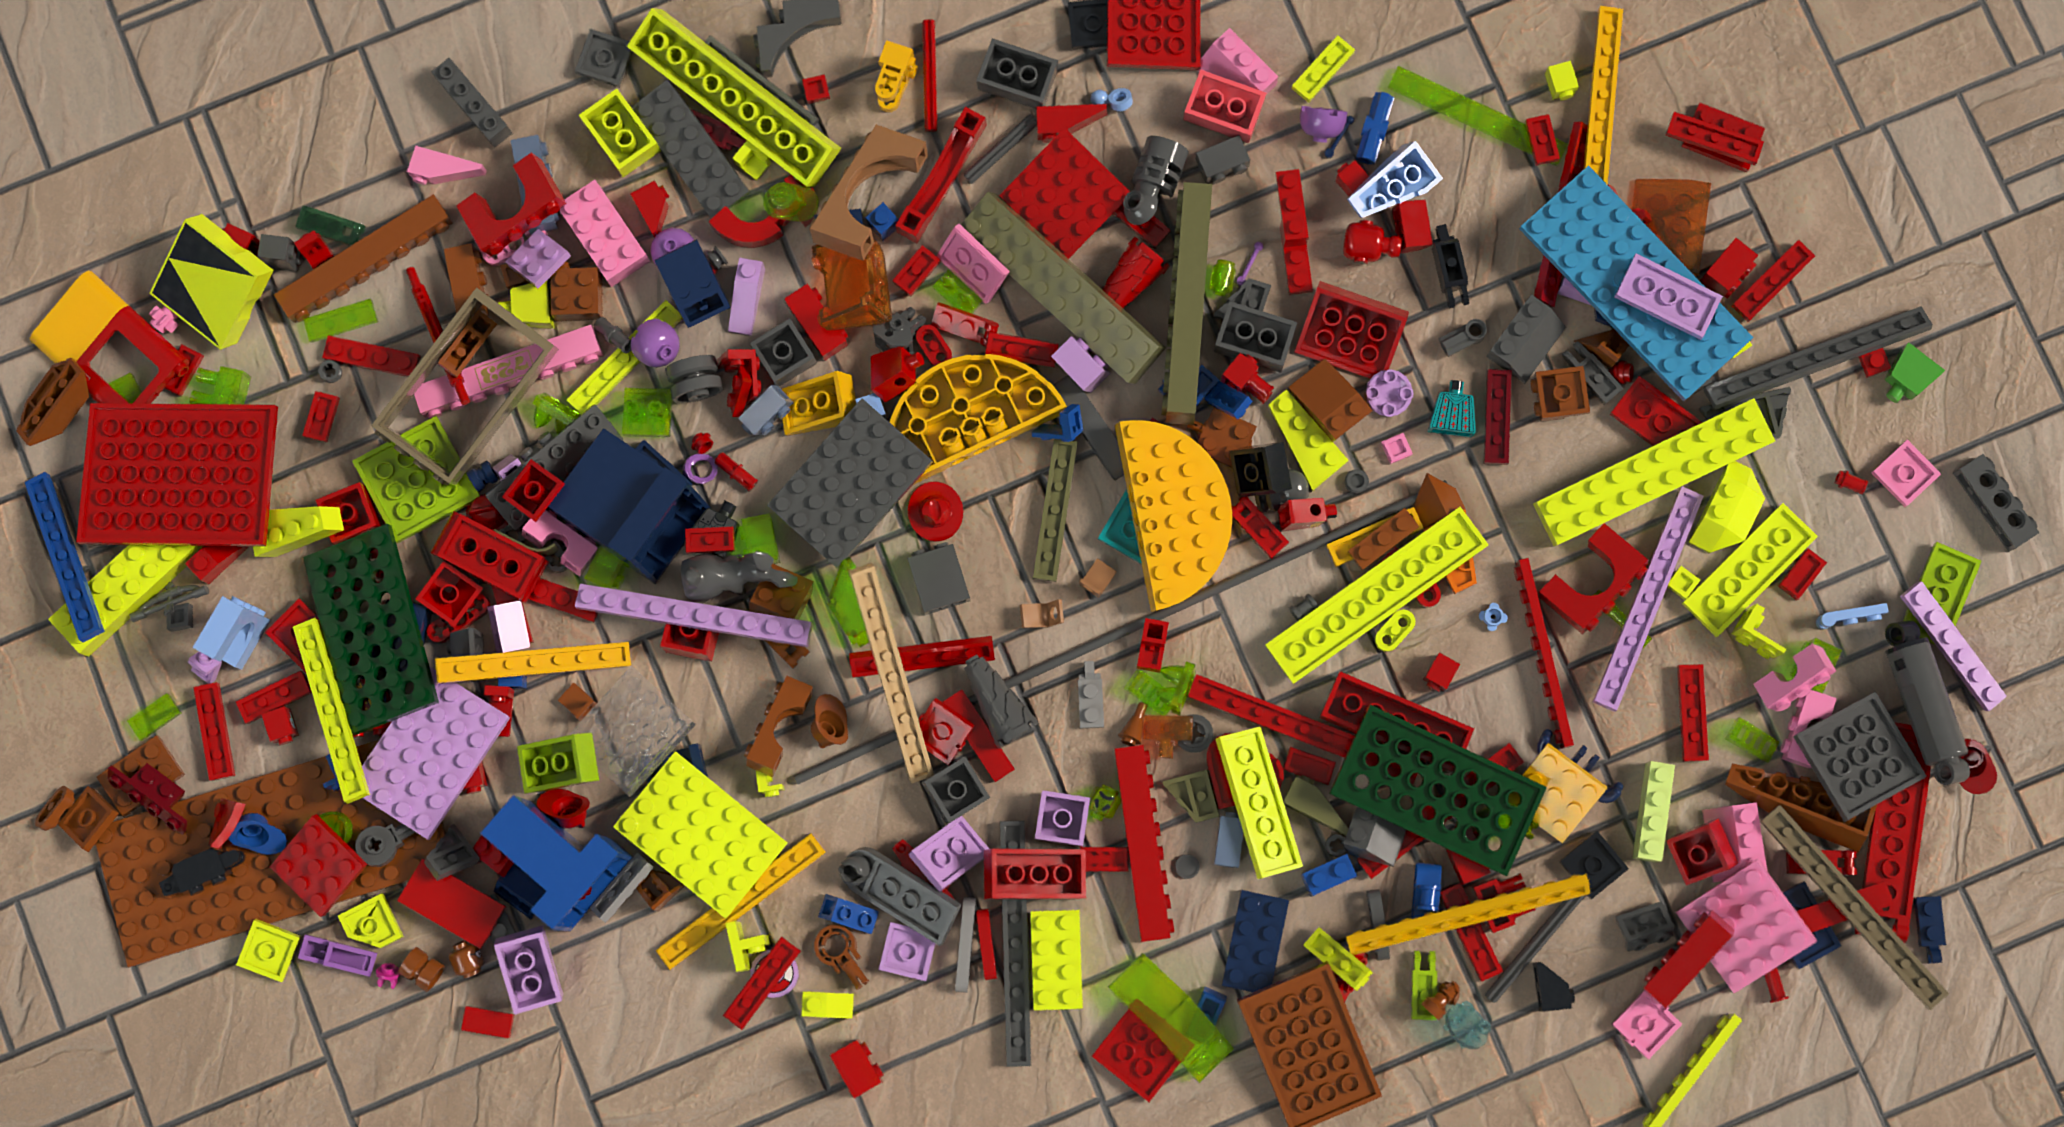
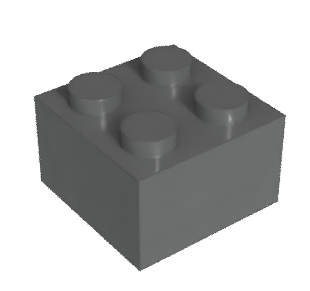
(783, 353)
(955, 790)

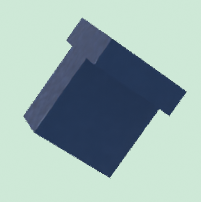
(629, 505)

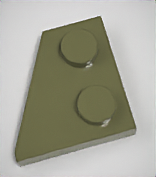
(1195, 795)

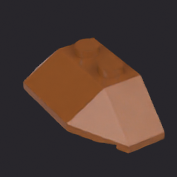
(53, 402)

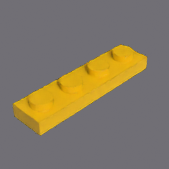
(1339, 549)

